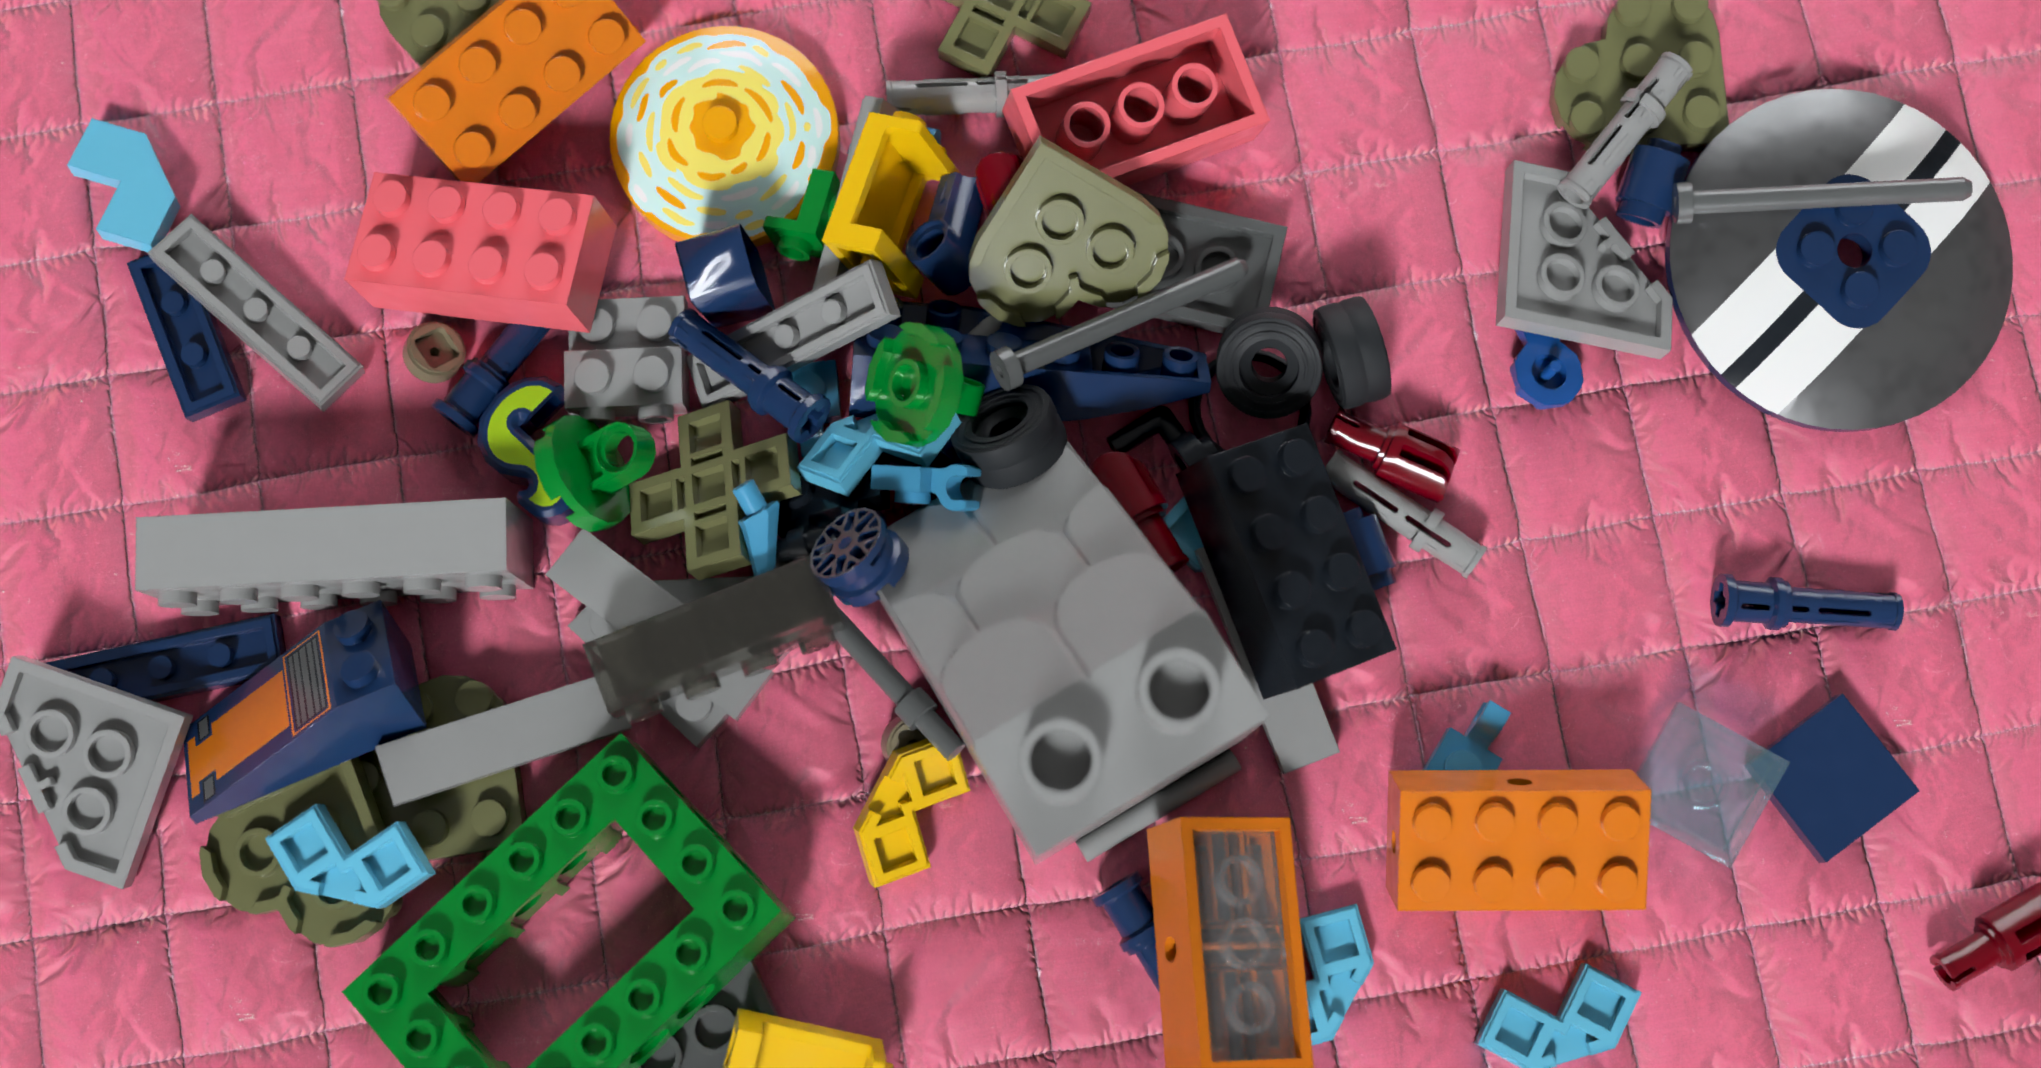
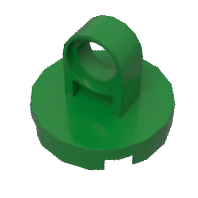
(919, 385)
(588, 470)

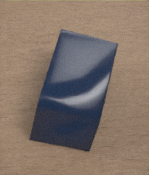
(725, 276)

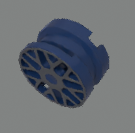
(860, 558)

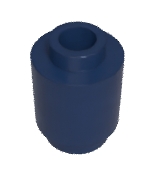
(1649, 182)
(1371, 547)

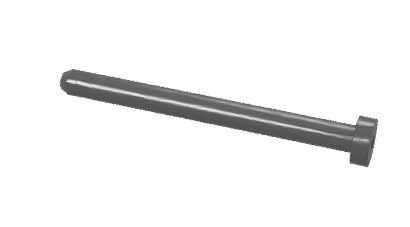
(1689, 202)
(1011, 366)

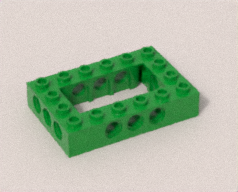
(612, 793)

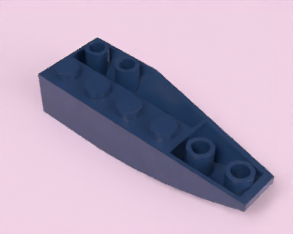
(1088, 384)

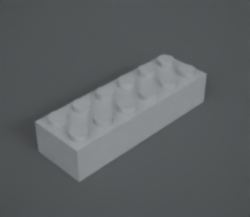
(335, 555)

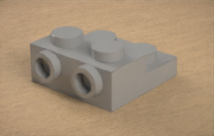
(628, 363)

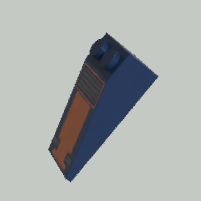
(305, 712)

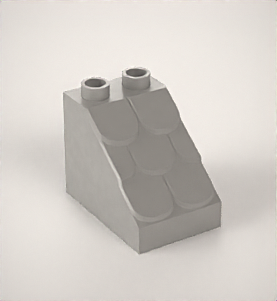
(1064, 652)

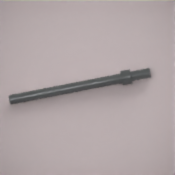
(913, 705)

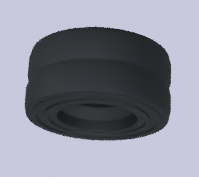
(1352, 352)
(1275, 395)
(1011, 437)

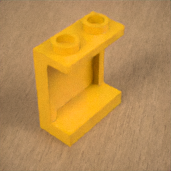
(882, 195)
(779, 1042)

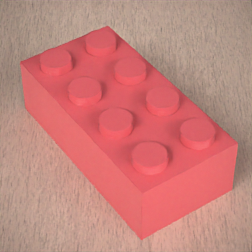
(1145, 104)
(481, 251)

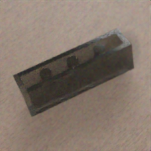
(713, 638)

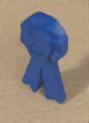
(1545, 371)

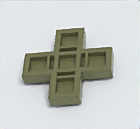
(988, 26)
(700, 492)

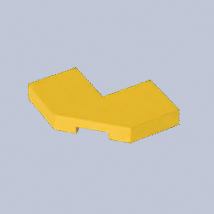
(888, 822)

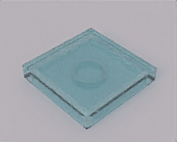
(1708, 783)

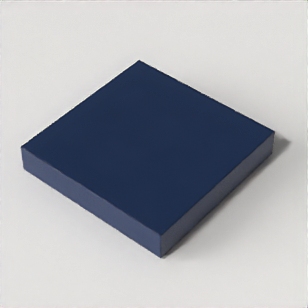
(1836, 779)

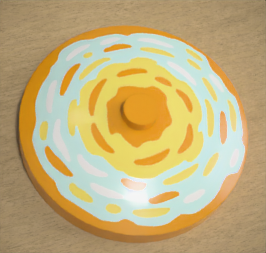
(722, 132)

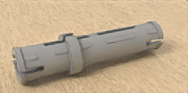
(955, 95)
(1639, 111)
(1460, 555)

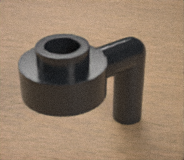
(1182, 445)

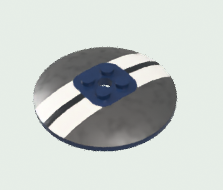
(1795, 323)

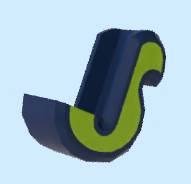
(507, 442)

